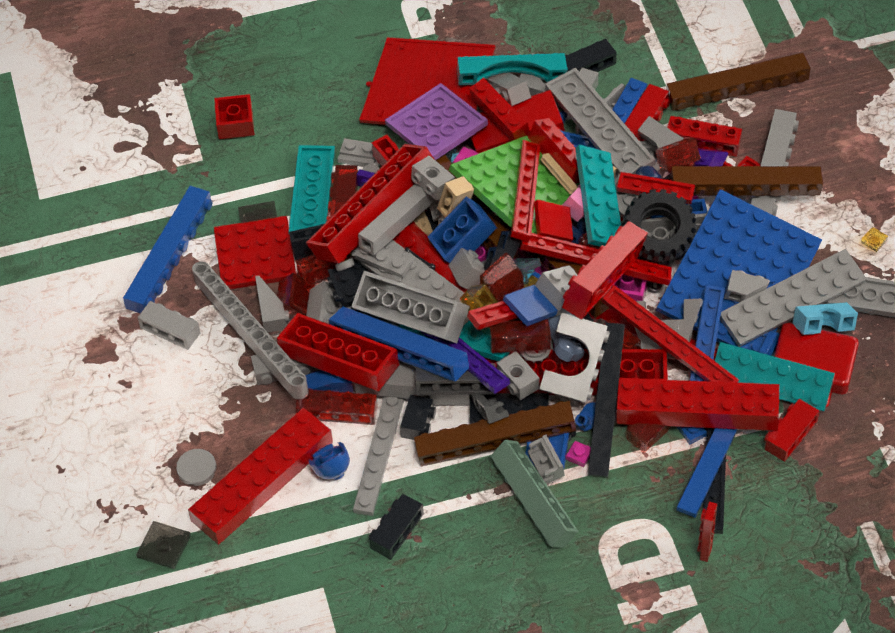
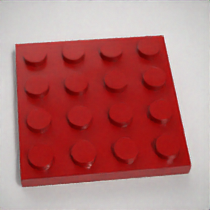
(254, 250)

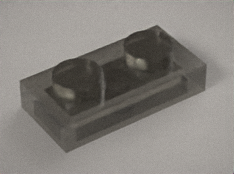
(257, 212)

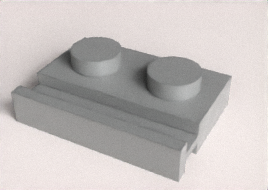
(356, 153)

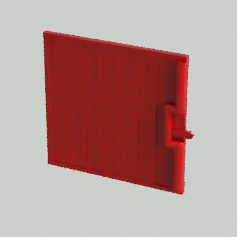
(413, 68)

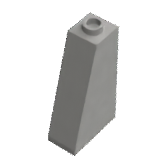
(399, 385)

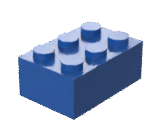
(464, 227)

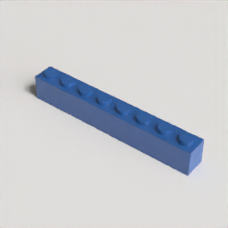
(168, 249)
(411, 347)

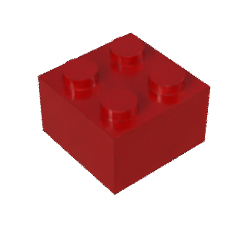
(234, 116)

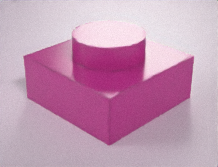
(579, 454)

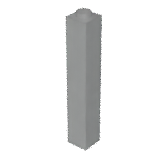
(394, 219)

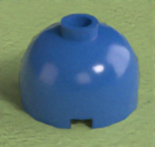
(330, 461)

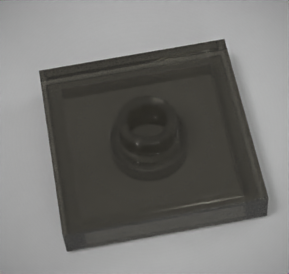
(163, 544)

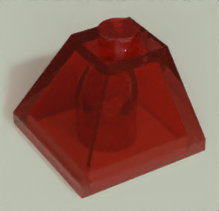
(295, 292)

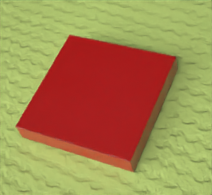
(553, 220)

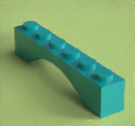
(544, 66)

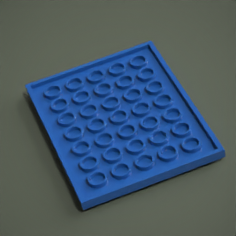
(737, 239)

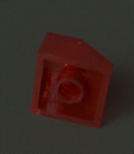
(502, 277)

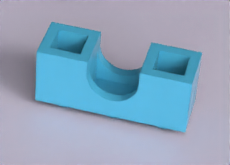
(812, 317)

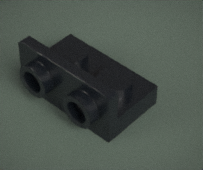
(345, 286)

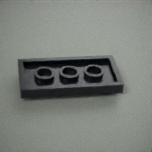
(511, 403)

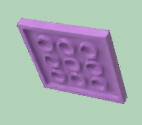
(437, 121)

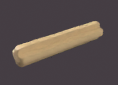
(559, 173)

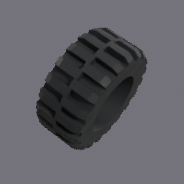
(674, 209)

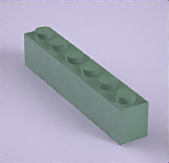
(534, 494)

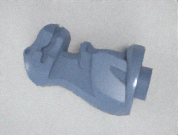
(565, 347)

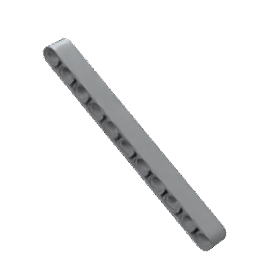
(250, 330)

